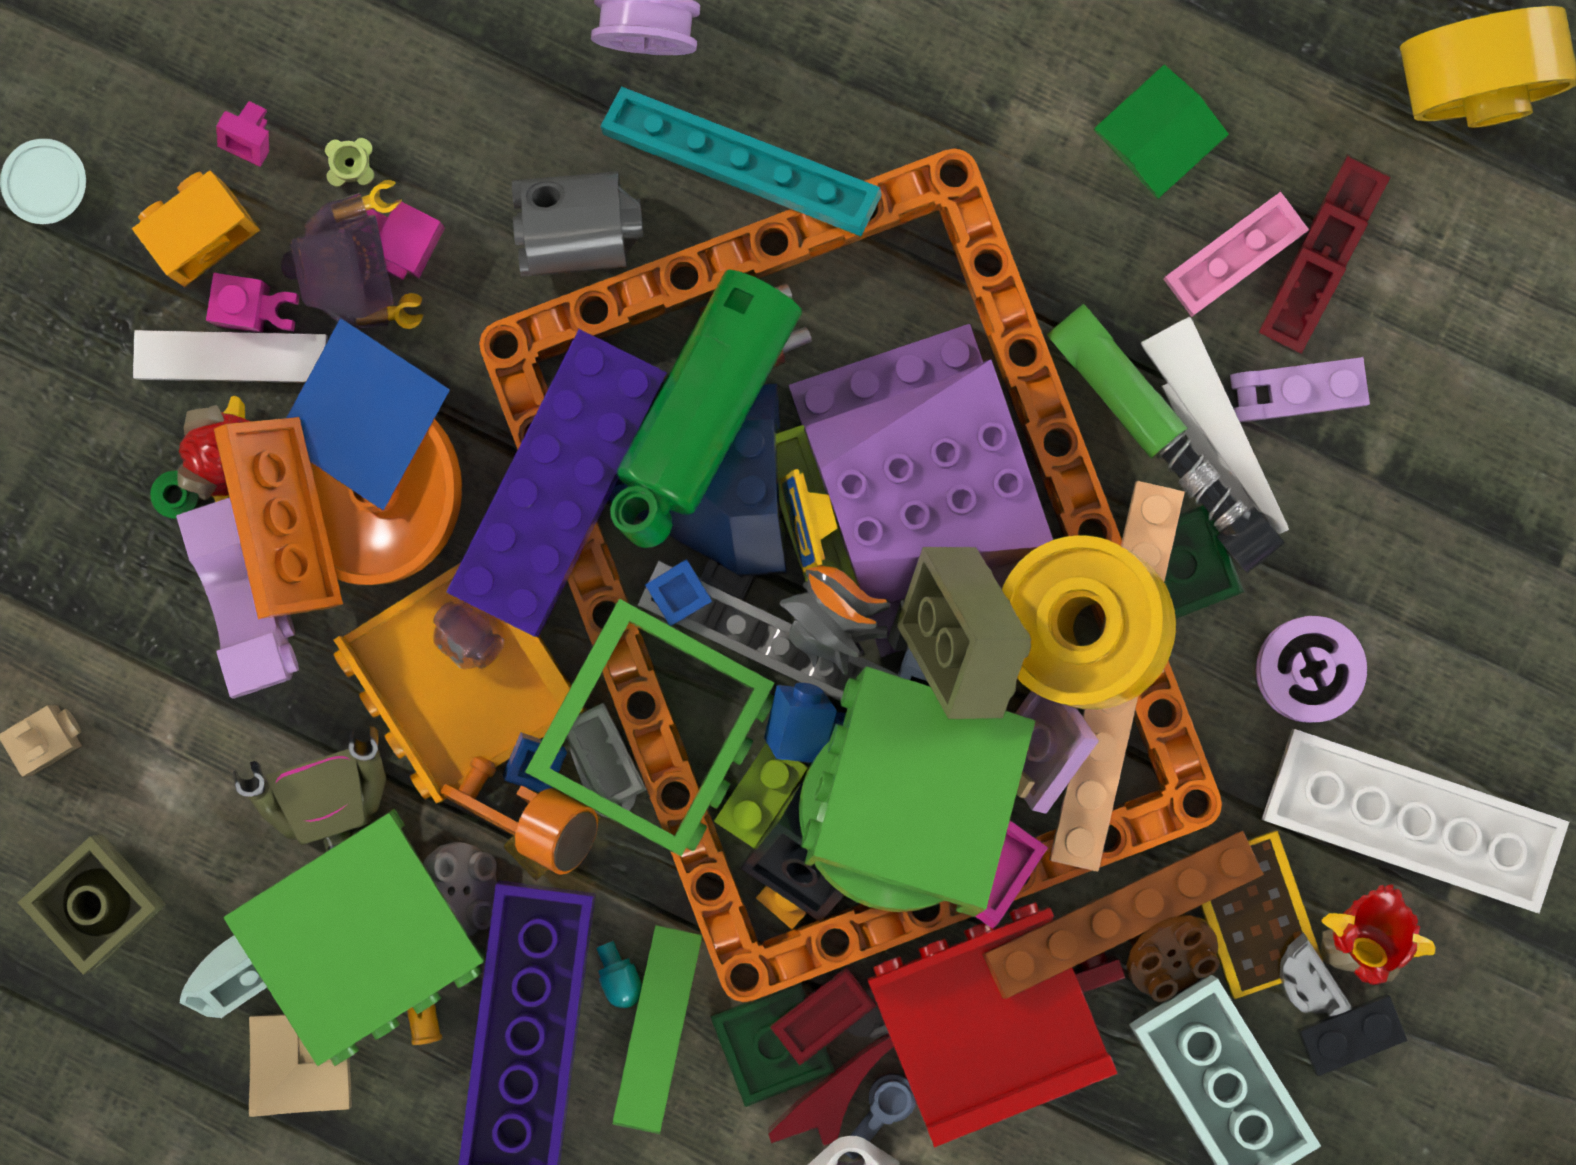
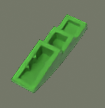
(657, 1029)

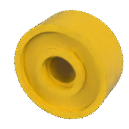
(1490, 66)
(1139, 631)

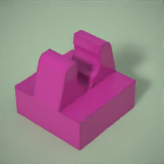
(245, 134)

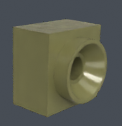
(60, 909)

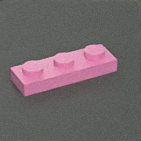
(1236, 254)

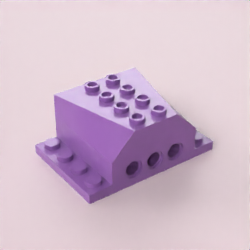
(920, 458)

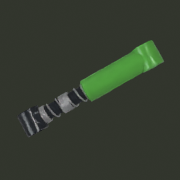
(1162, 434)

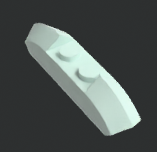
(222, 981)

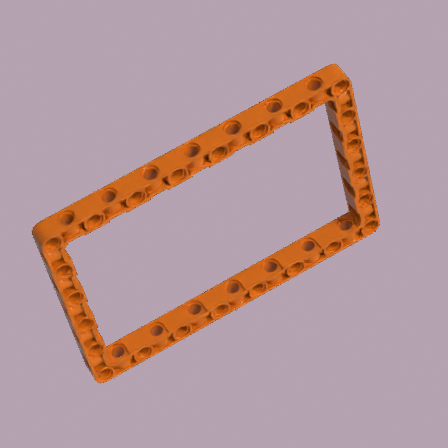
(1068, 479)

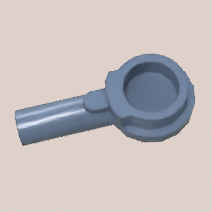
(889, 1102)

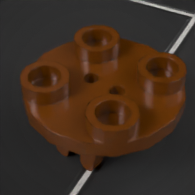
(1172, 956)

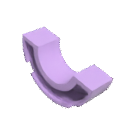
(251, 650)

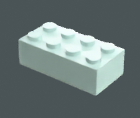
(1223, 1079)

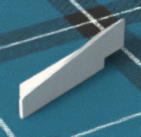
(1212, 424)

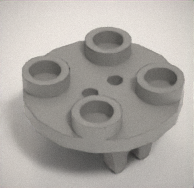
(466, 866)

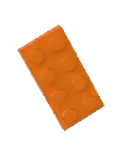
(278, 517)

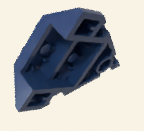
(740, 510)

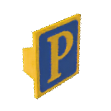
(809, 518)

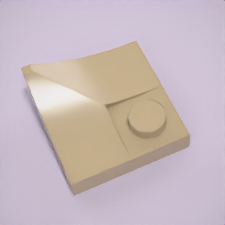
(287, 1077)

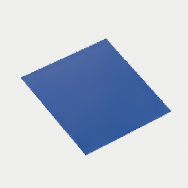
(365, 413)

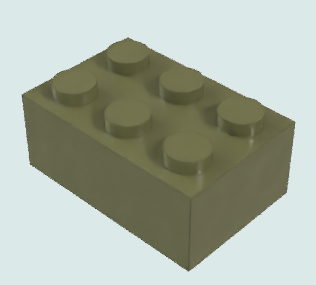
(963, 632)

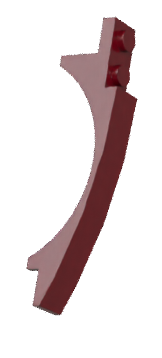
(828, 1100)

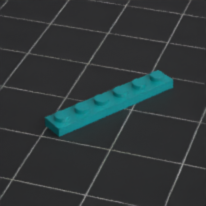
(741, 161)

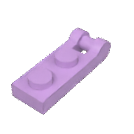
(1302, 389)

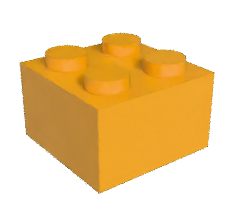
(194, 227)

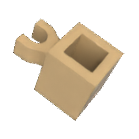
(41, 739)

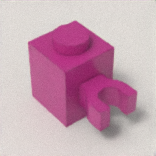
(407, 239)
(246, 304)

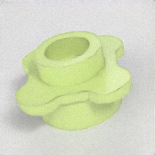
(338, 154)

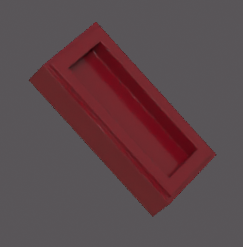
(823, 1016)

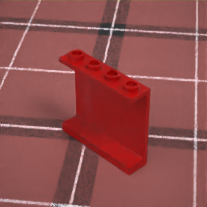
(981, 1054)

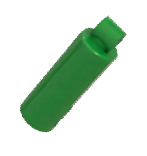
(702, 405)

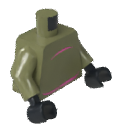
(322, 795)

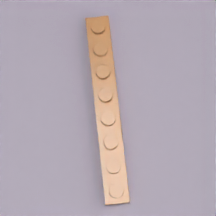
(1093, 788)

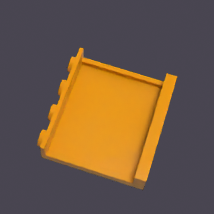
(446, 712)

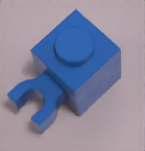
(800, 722)

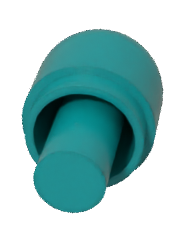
(618, 977)

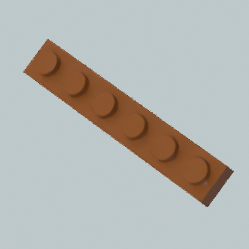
(1122, 914)

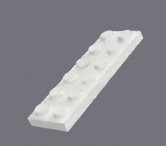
(1415, 820)

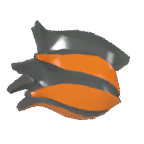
(833, 617)

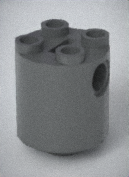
(574, 223)

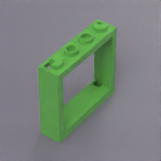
(733, 750)

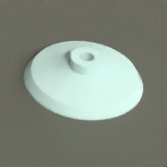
(43, 181)

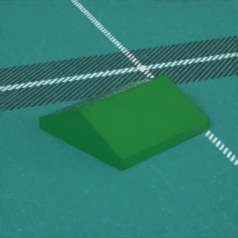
(1161, 131)

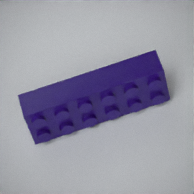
(557, 484)
(527, 1025)

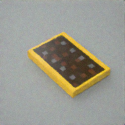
(1258, 921)

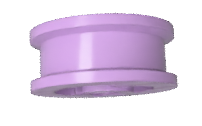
(647, 26)
(1346, 653)

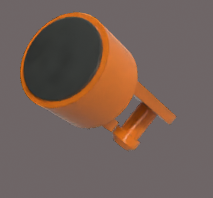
(551, 829)

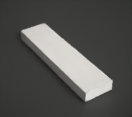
(225, 356)

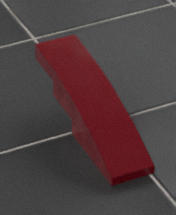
(1324, 254)

